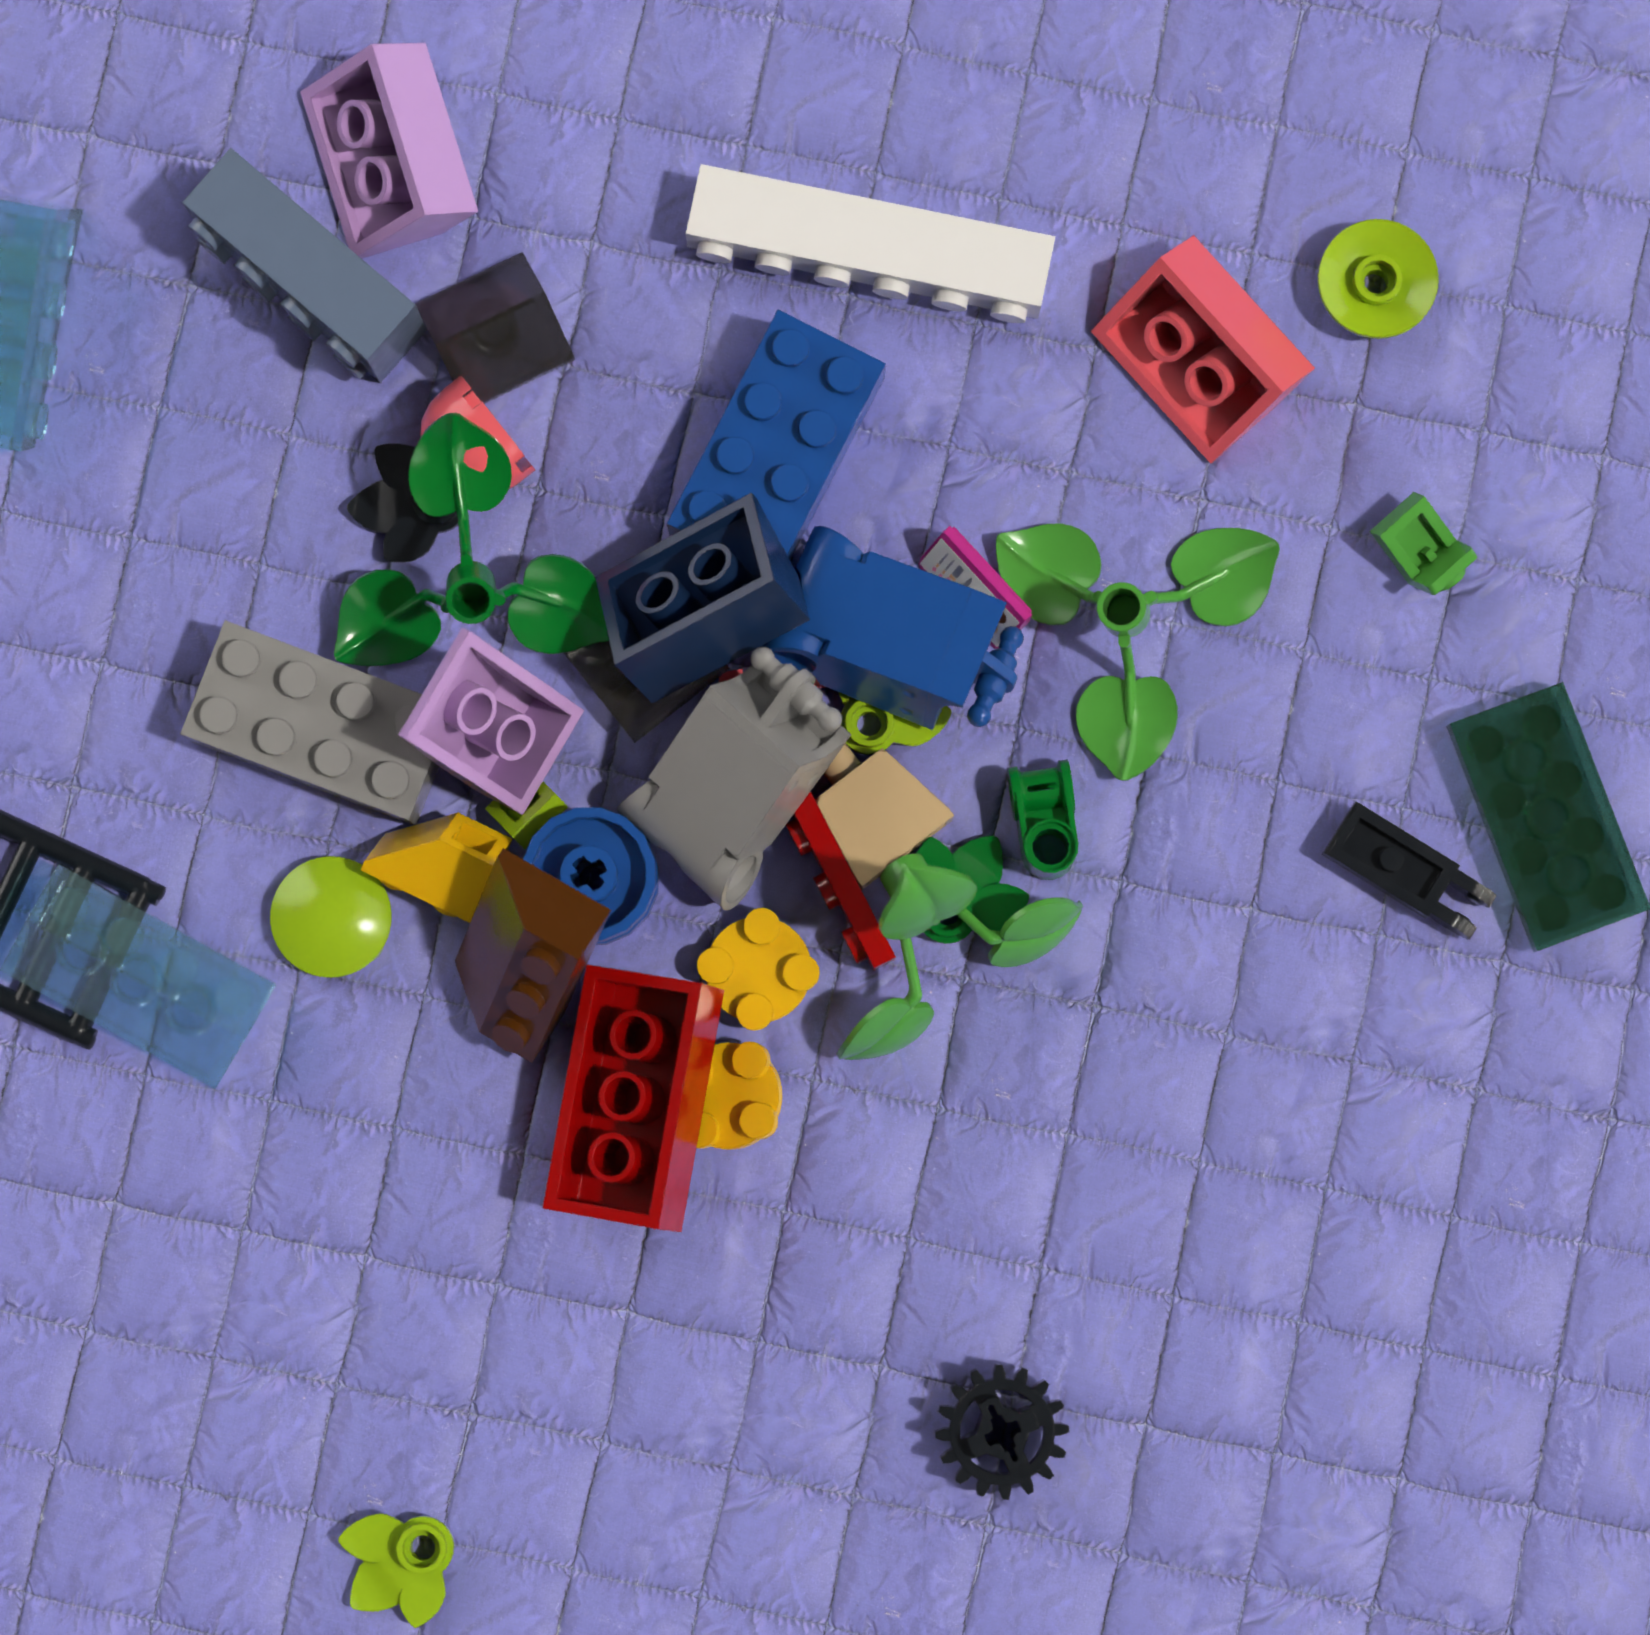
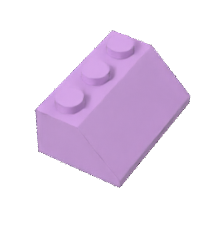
(388, 148)

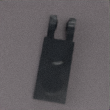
(1403, 868)

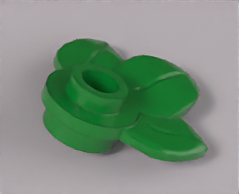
(983, 863)

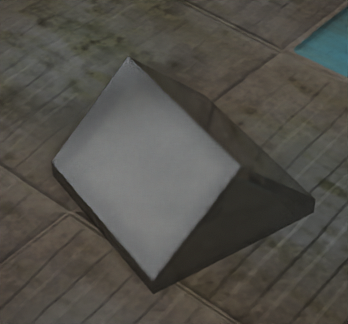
(496, 329)

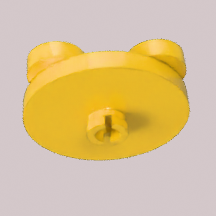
(759, 968)
(740, 1097)

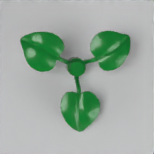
(391, 623)

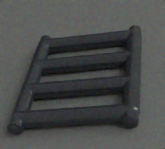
(32, 843)

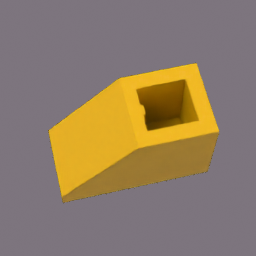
(439, 862)

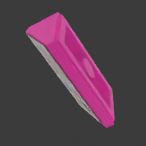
(960, 562)

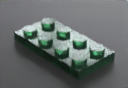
(1548, 817)

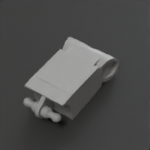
(738, 774)

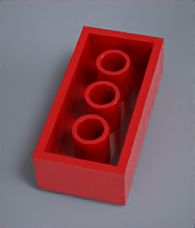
(633, 1098)

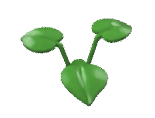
(1056, 564)
(923, 898)

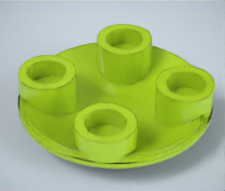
(330, 917)

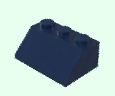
(700, 599)

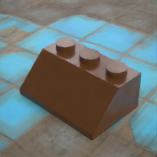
(526, 953)

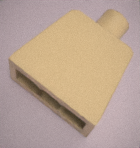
(877, 812)

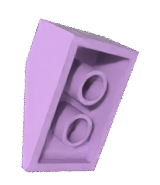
(490, 722)

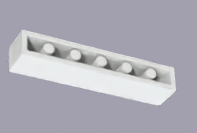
(869, 243)

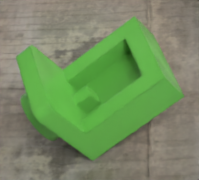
(1422, 546)

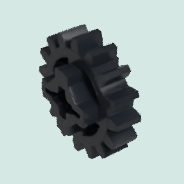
(1028, 1419)

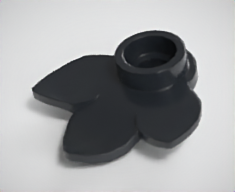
(391, 509)

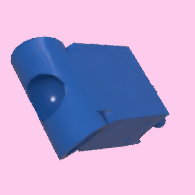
(897, 634)

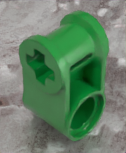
(1044, 814)

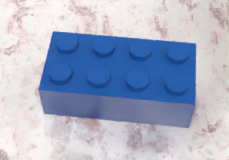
(784, 429)

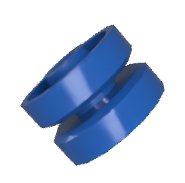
(615, 846)

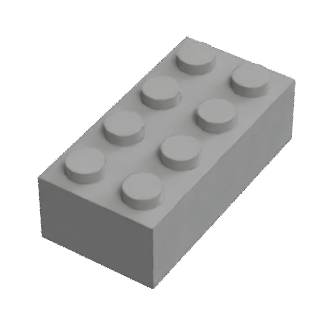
(310, 722)

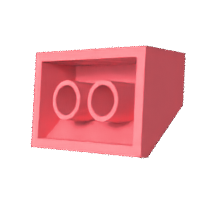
(1201, 348)

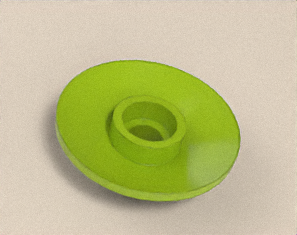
(1383, 250)

